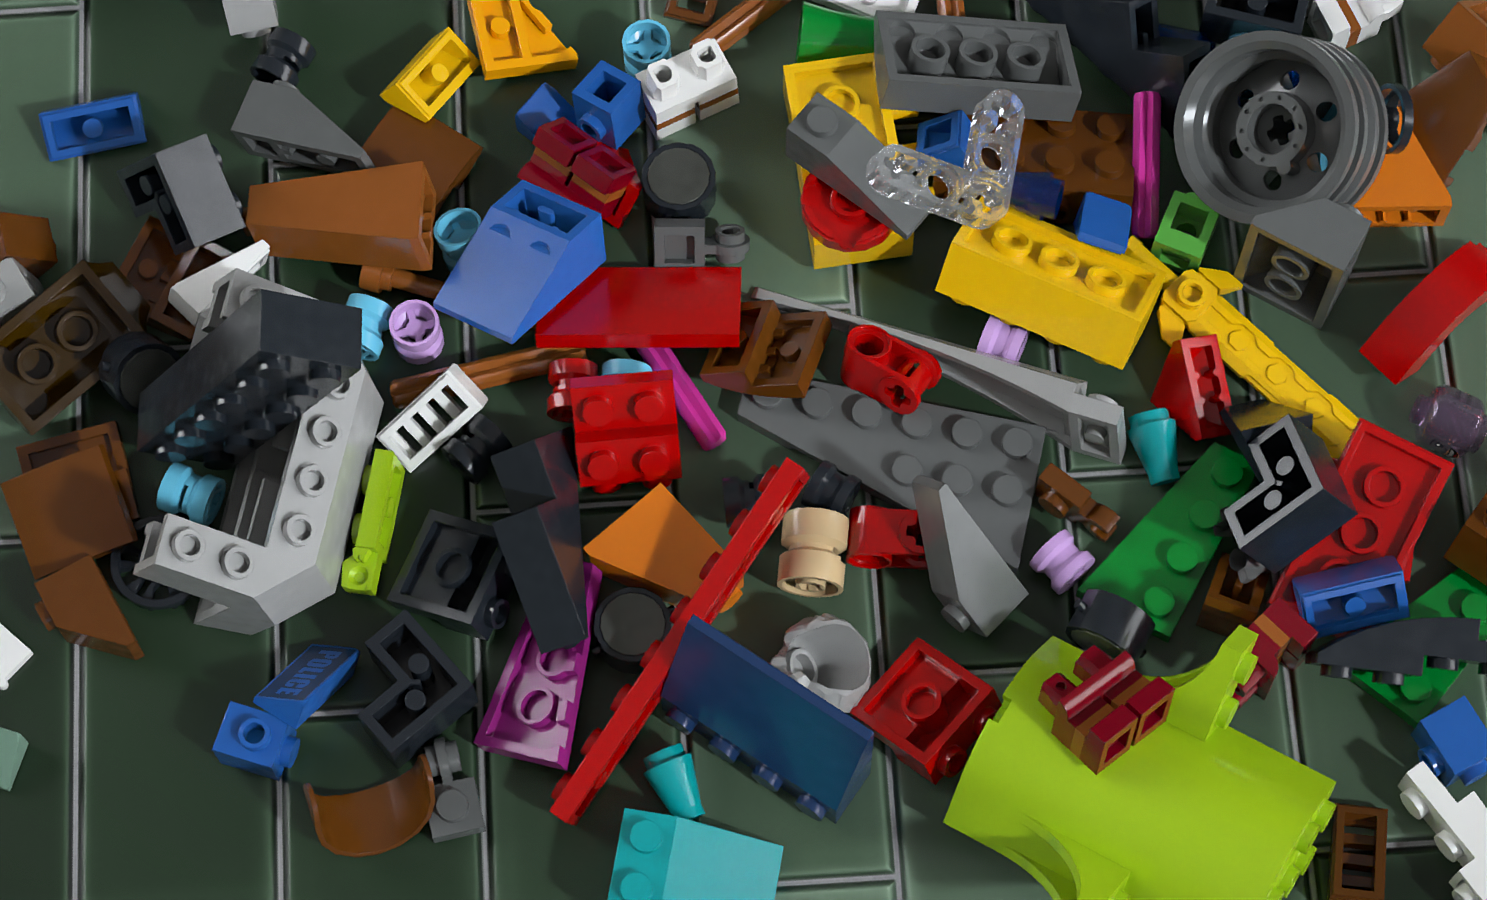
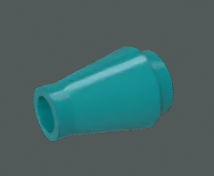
(1156, 445)
(675, 781)

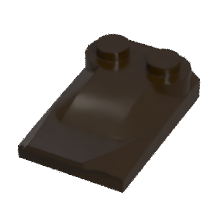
(59, 339)

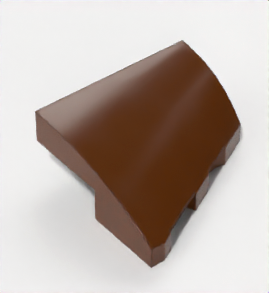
(1451, 111)

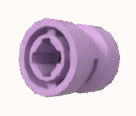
(413, 321)

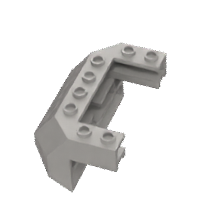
(284, 508)

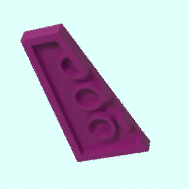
(539, 695)

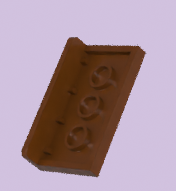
(1087, 154)

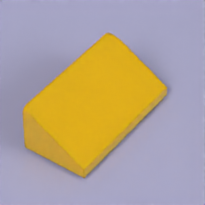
(431, 76)

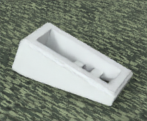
(195, 293)
(463, 387)

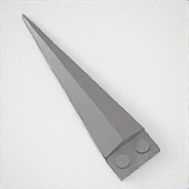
(1033, 394)

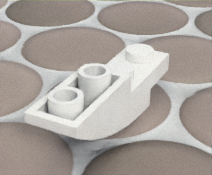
(1458, 828)

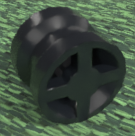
(831, 489)

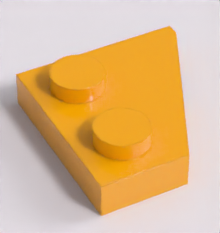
(516, 40)

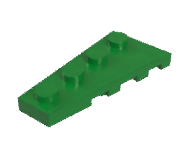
(1175, 542)
(1454, 596)

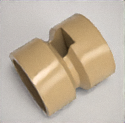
(813, 545)

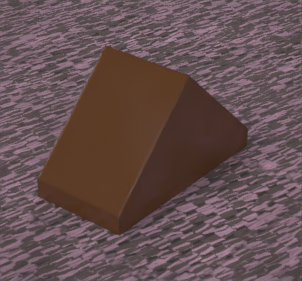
(1229, 601)

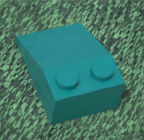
(690, 861)

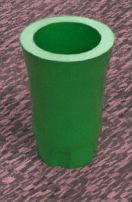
(832, 34)

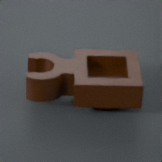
(1066, 497)

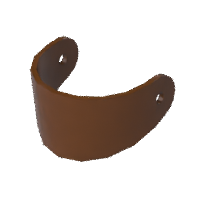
(376, 817)

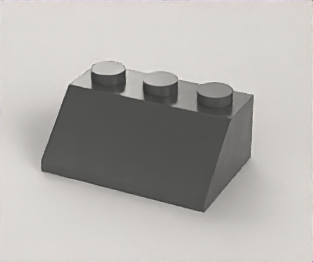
(1302, 257)

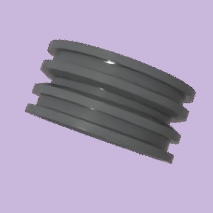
(1259, 61)

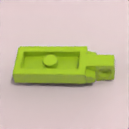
(375, 525)

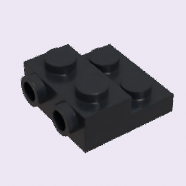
(455, 576)

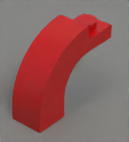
(1429, 314)

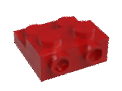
(626, 430)
(928, 710)

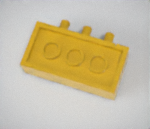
(853, 87)
(1053, 285)

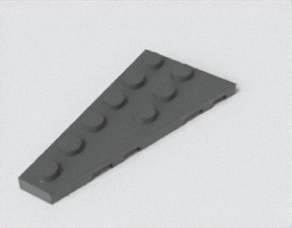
(980, 457)

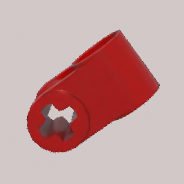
(885, 368)
(884, 538)

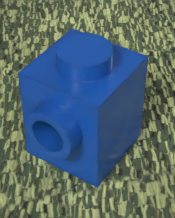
(609, 104)
(255, 741)
(1453, 743)

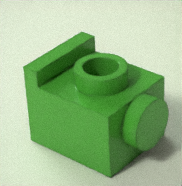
(1178, 249)

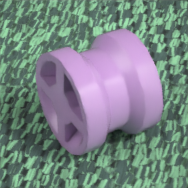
(1003, 339)
(1062, 561)

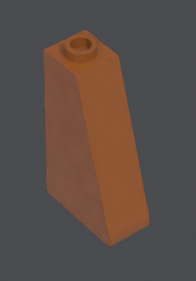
(348, 217)

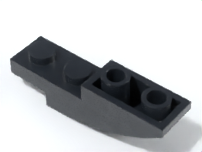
(1400, 647)

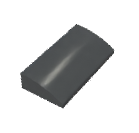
(959, 60)

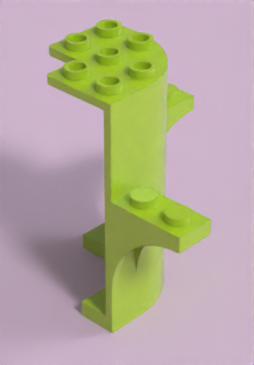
(1170, 819)

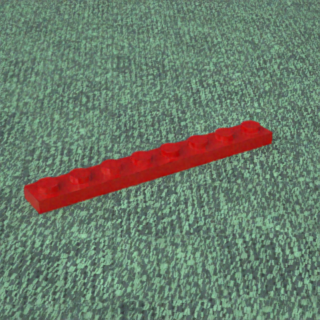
(636, 702)

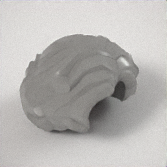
(827, 659)

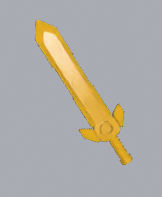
(1197, 304)

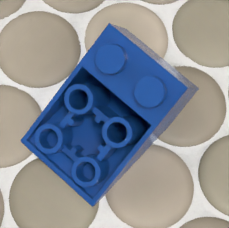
(522, 261)

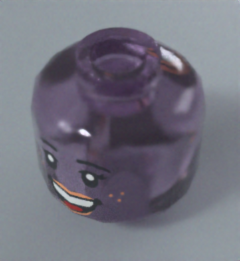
(1449, 421)

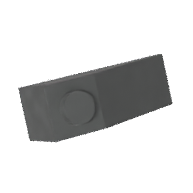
(288, 128)
(837, 152)
(962, 562)

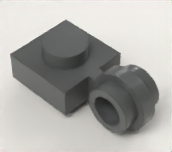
(684, 243)
(457, 802)

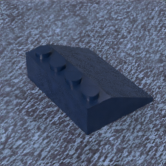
(766, 722)

